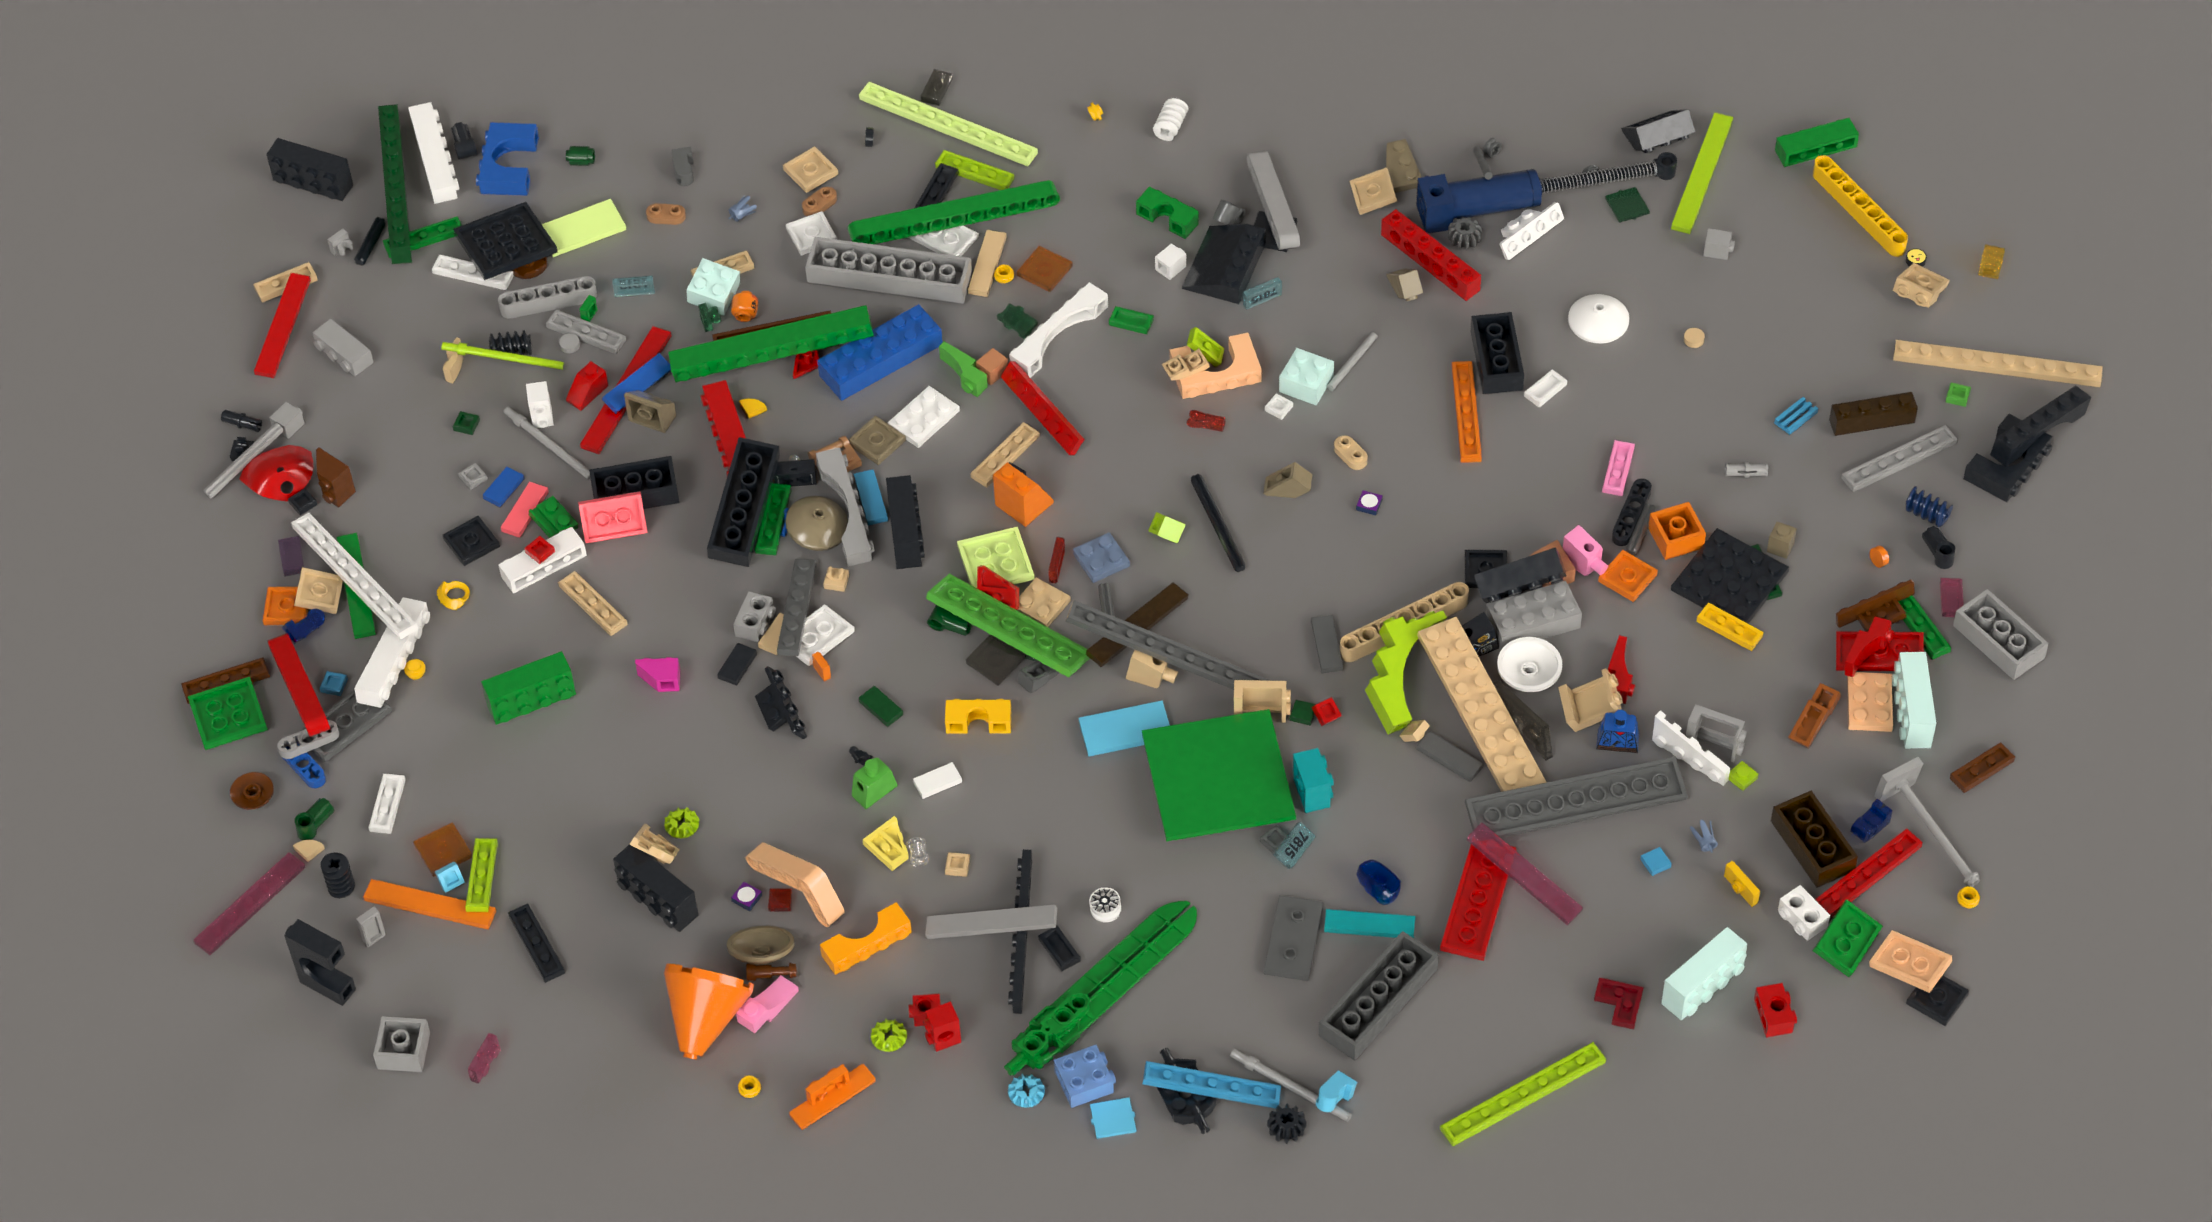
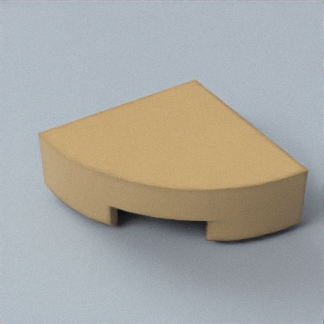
(308, 849)

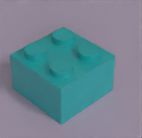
(1312, 780)

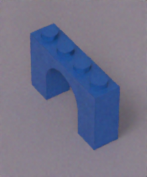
(500, 140)

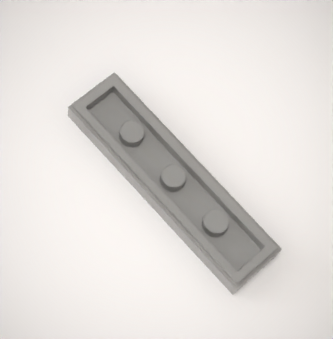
(586, 331)

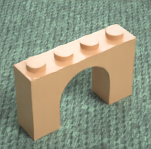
(1242, 372)

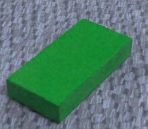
(1131, 320)

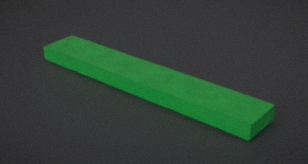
(360, 613)

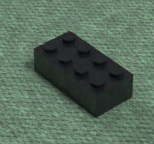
(309, 169)
(1497, 353)
(651, 477)
(905, 522)
(1521, 575)
(655, 887)

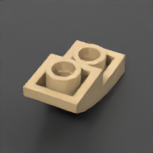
(453, 365)
(1180, 368)

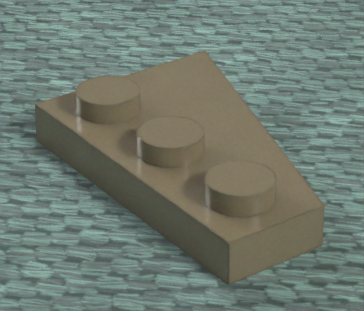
(1401, 166)

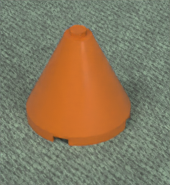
(702, 1005)

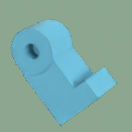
(1335, 1089)

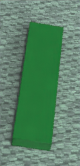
(429, 234)
(773, 520)
(1918, 621)

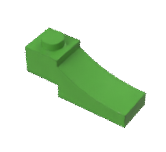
(972, 379)

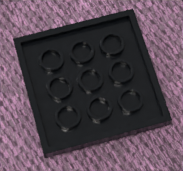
(505, 240)
(1730, 576)

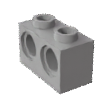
(754, 617)

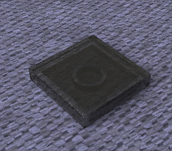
(995, 659)

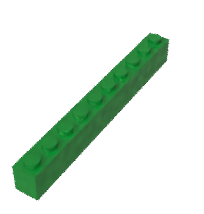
(770, 343)

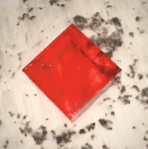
(780, 900)

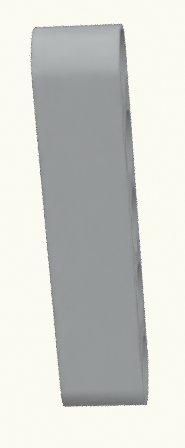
(546, 297)

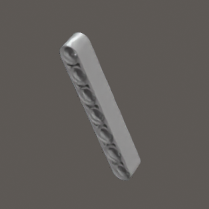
(1273, 200)

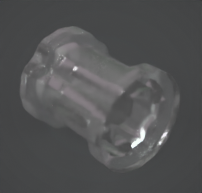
(917, 851)

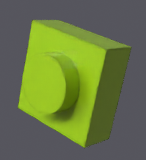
(1742, 775)

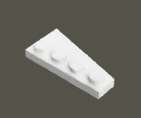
(1689, 750)

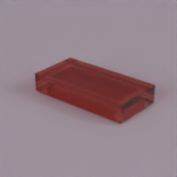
(1056, 560)

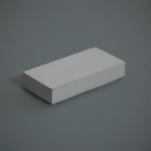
(371, 926)

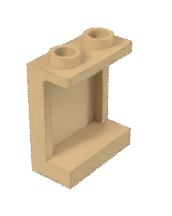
(1262, 695)
(1590, 702)

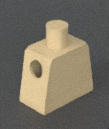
(1149, 670)

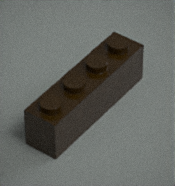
(1873, 413)

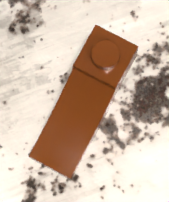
(1814, 715)

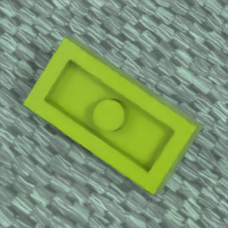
(1210, 349)

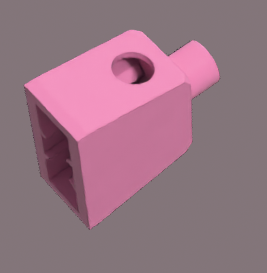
(1584, 552)

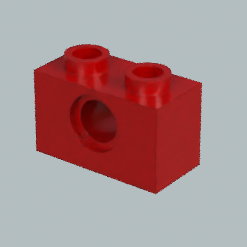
(1773, 1021)
(942, 1026)

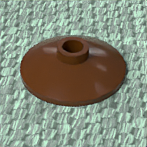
(249, 784)

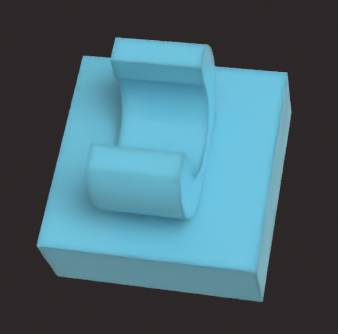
(449, 877)

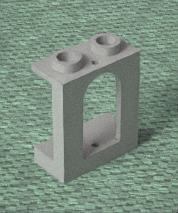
(1696, 731)

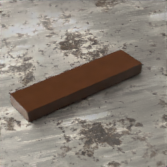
(254, 669)

